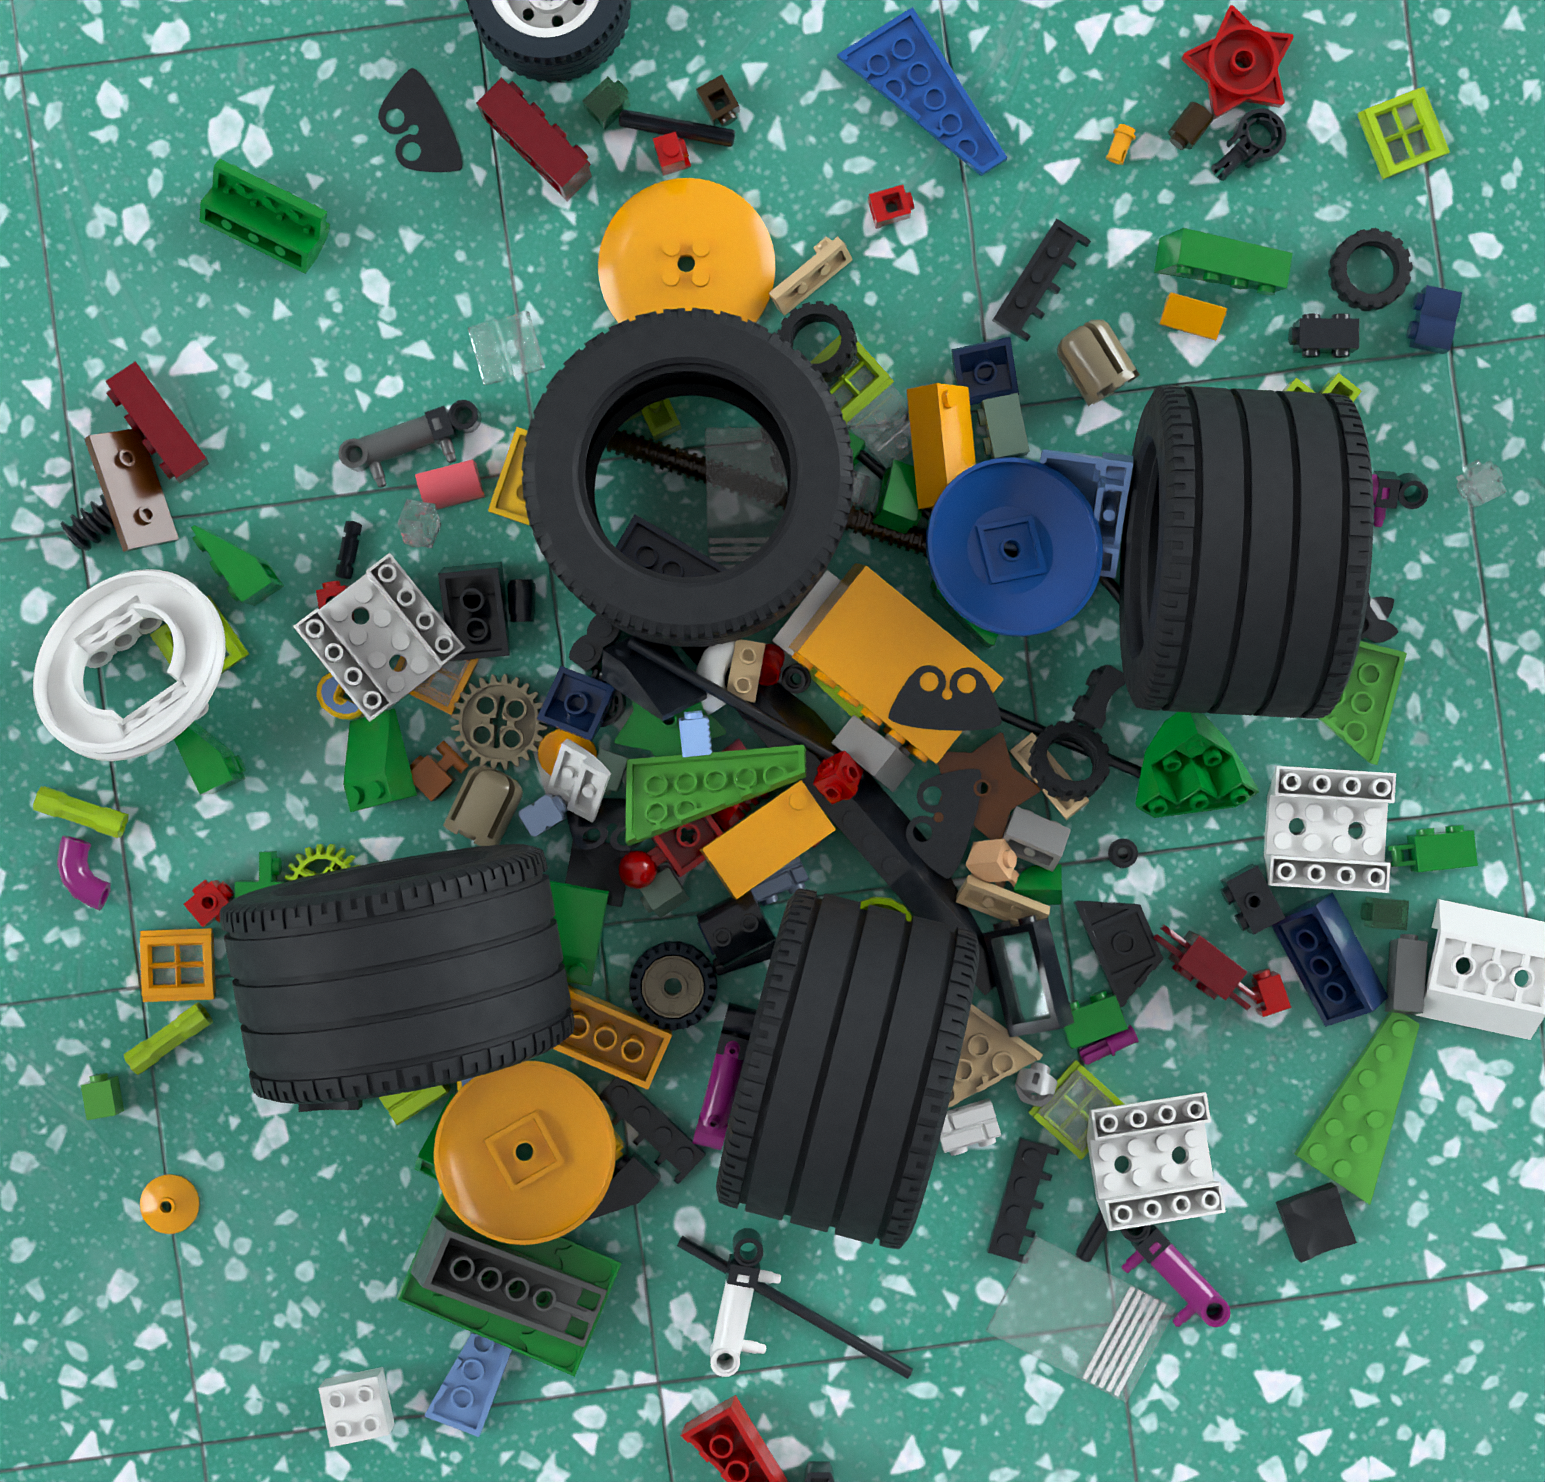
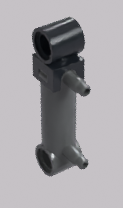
(434, 427)

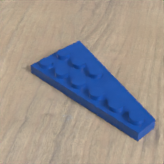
(916, 78)

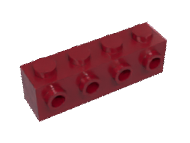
(157, 423)

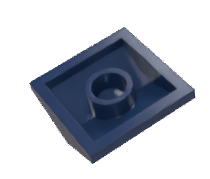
(986, 369)
(576, 704)

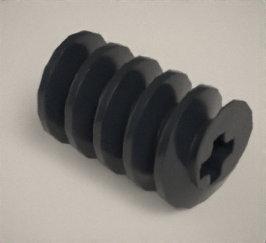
(90, 525)

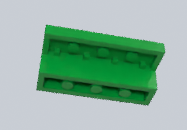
(264, 217)

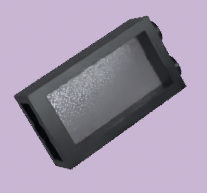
(1028, 976)

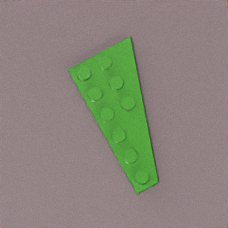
(680, 789)

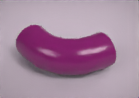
(76, 874)

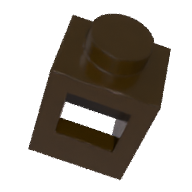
(718, 91)

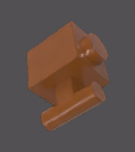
(433, 776)

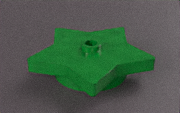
(650, 733)

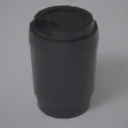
(521, 600)

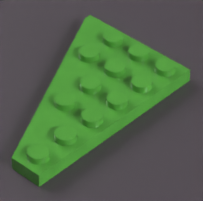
(1367, 700)

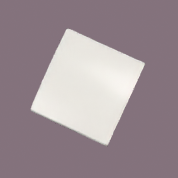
(579, 779)

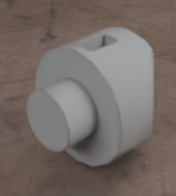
(1037, 1081)

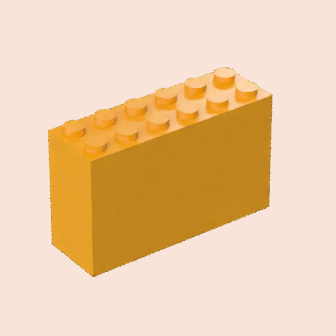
(871, 643)

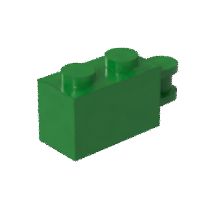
(1437, 850)

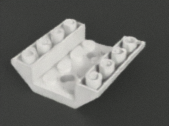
(398, 624)
(1324, 852)
(1487, 993)
(1153, 1185)

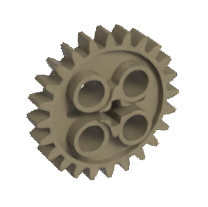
(472, 718)

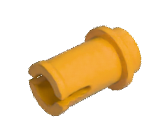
(1123, 136)

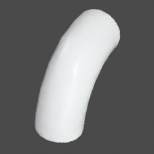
(714, 667)

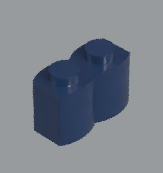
(1434, 319)

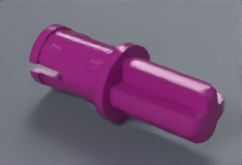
(1108, 1045)

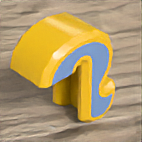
(331, 699)

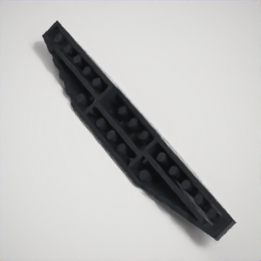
(869, 821)

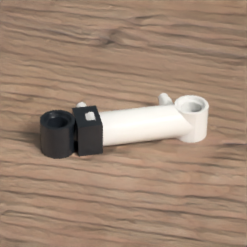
(741, 1279)

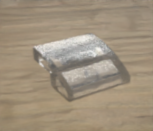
(506, 348)
(885, 427)

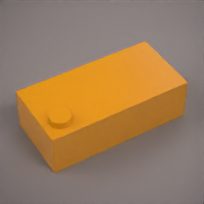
(939, 437)
(767, 839)
(614, 1039)

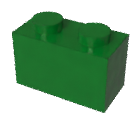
(898, 498)
(1094, 1019)

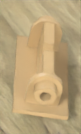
(746, 669)

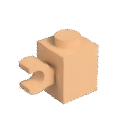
(993, 862)

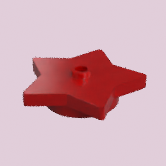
(1255, 49)

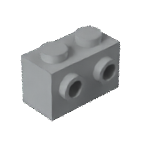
(1036, 838)

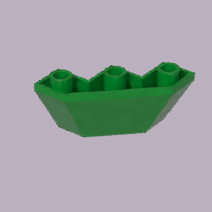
(1191, 770)

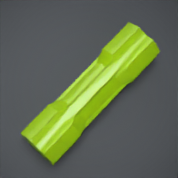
(99, 818)
(169, 1037)

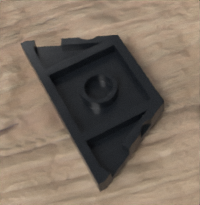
(1120, 943)

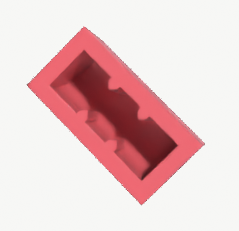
(450, 484)

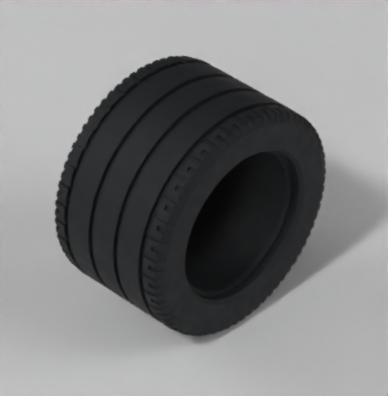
(666, 359)
(1245, 552)
(397, 974)
(849, 1069)

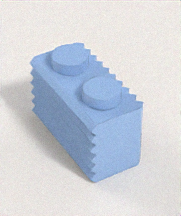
(695, 734)

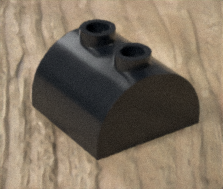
(735, 928)

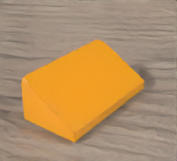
(1192, 316)

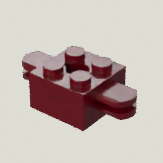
(1209, 966)

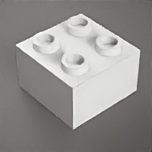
(356, 1407)

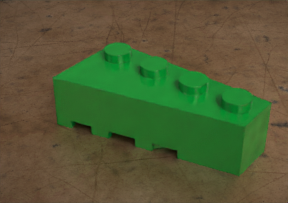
(1223, 261)

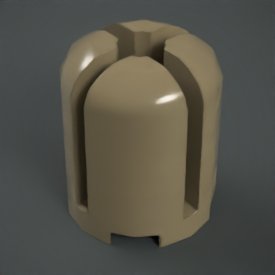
(1096, 360)
(484, 805)

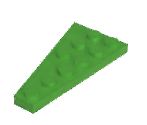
(1357, 1121)

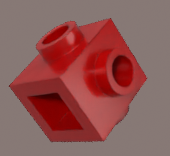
(838, 777)
(201, 905)

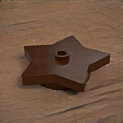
(1005, 784)

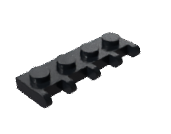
(1038, 278)
(653, 1126)
(1019, 1198)

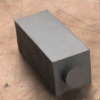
(1406, 975)

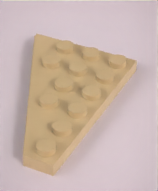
(988, 1056)

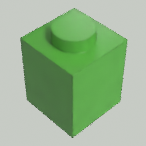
(102, 1096)

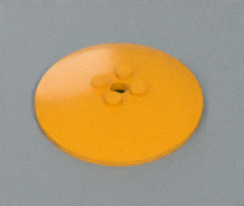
(694, 221)
(531, 1197)

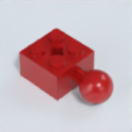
(640, 868)

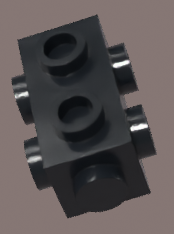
(1325, 335)

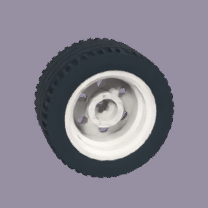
(546, 51)

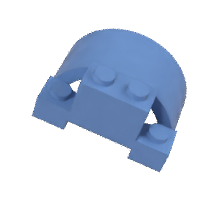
(1105, 485)

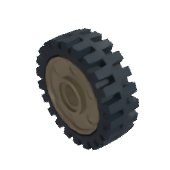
(670, 1009)

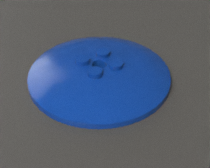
(1046, 522)

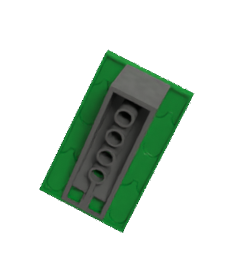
(520, 1296)

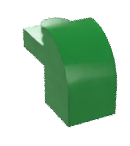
(269, 868)

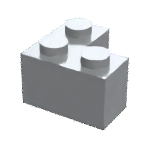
(878, 755)

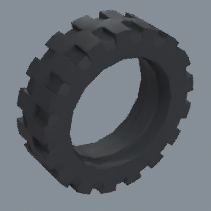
(1398, 257)
(823, 313)
(1084, 738)

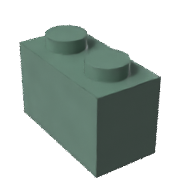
(1003, 427)

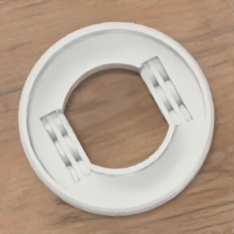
(109, 621)

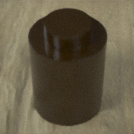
(1190, 126)

